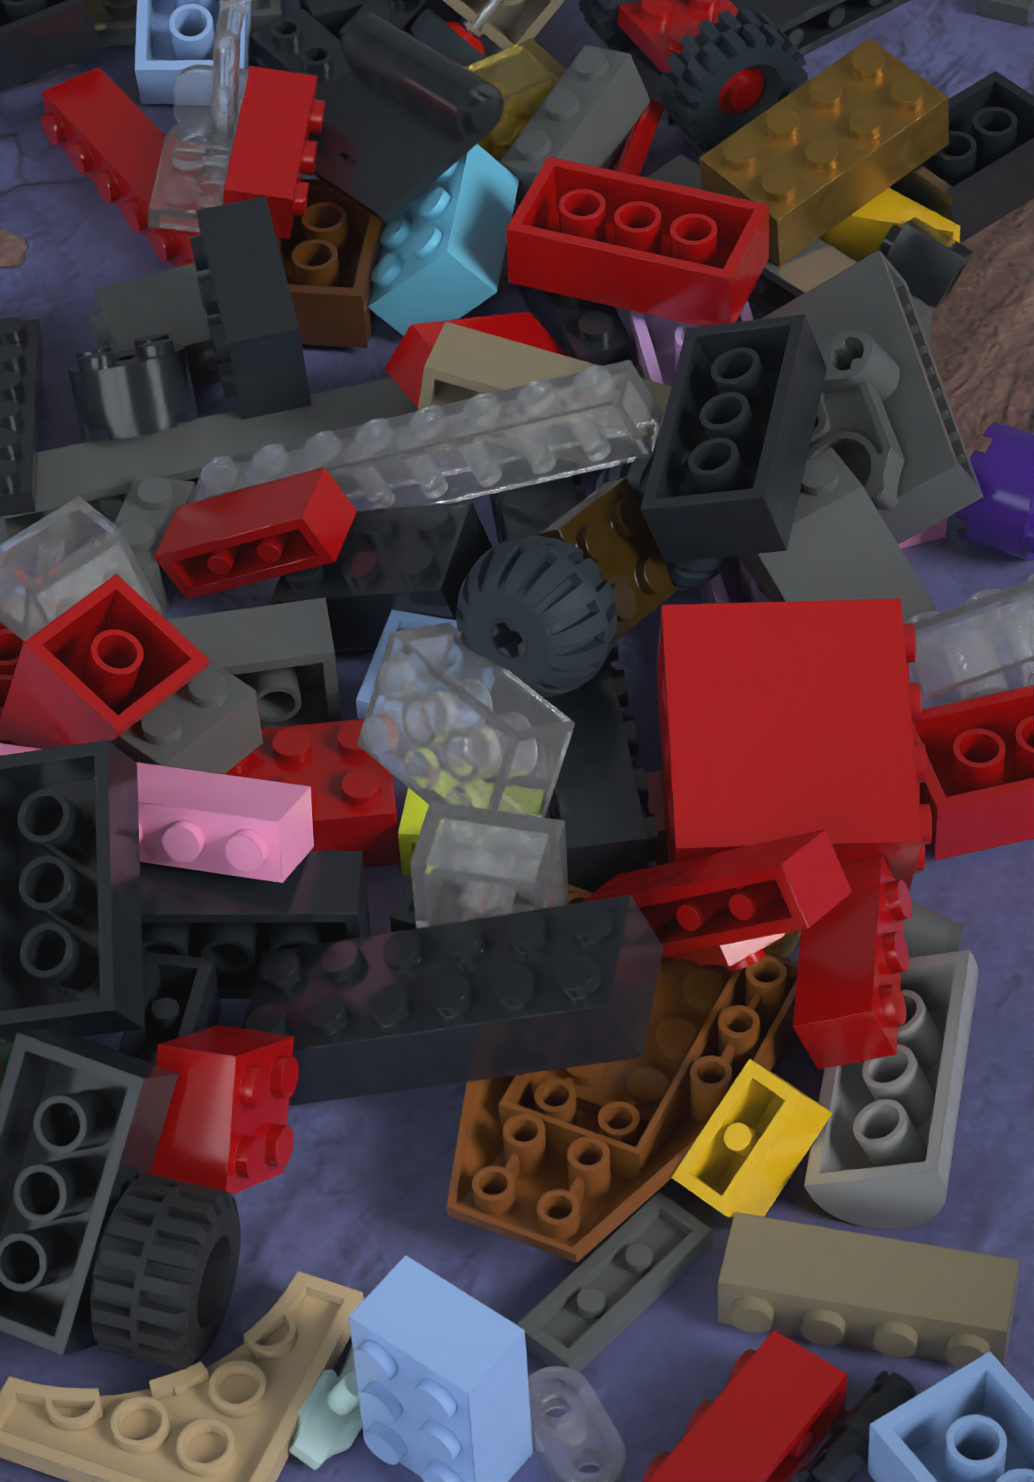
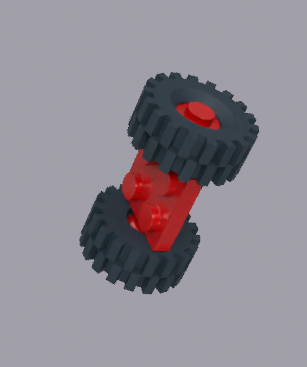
(713, 59)

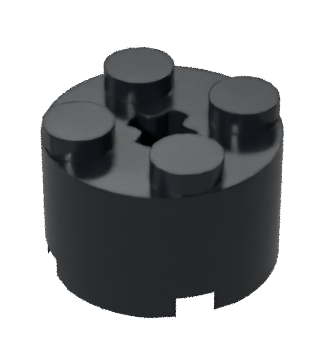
(132, 389)

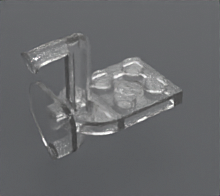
(201, 144)

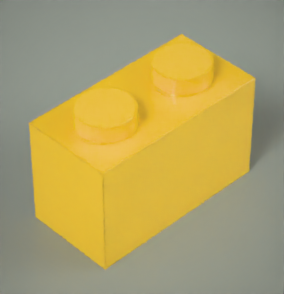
(751, 1143)

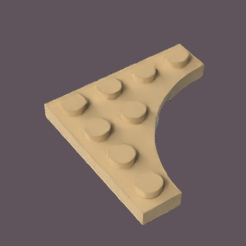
(193, 1423)

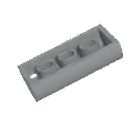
(896, 1116)

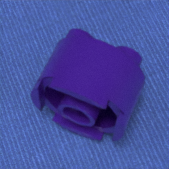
(1006, 478)

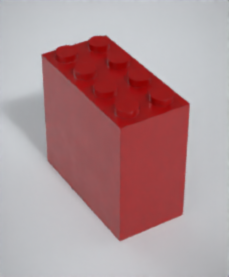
(792, 728)

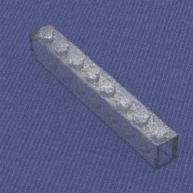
(466, 445)

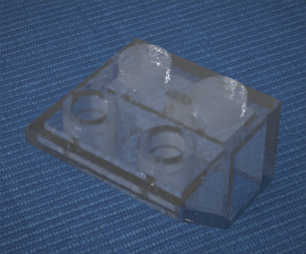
(60, 564)

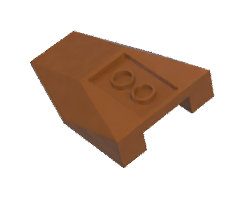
(584, 1146)

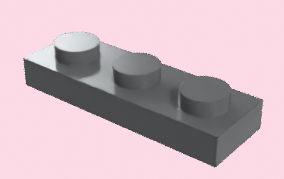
(615, 1284)

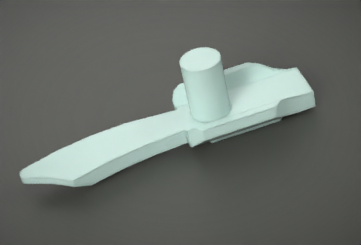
(328, 1417)

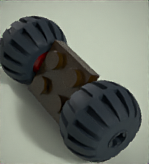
(564, 597)

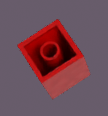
(96, 670)

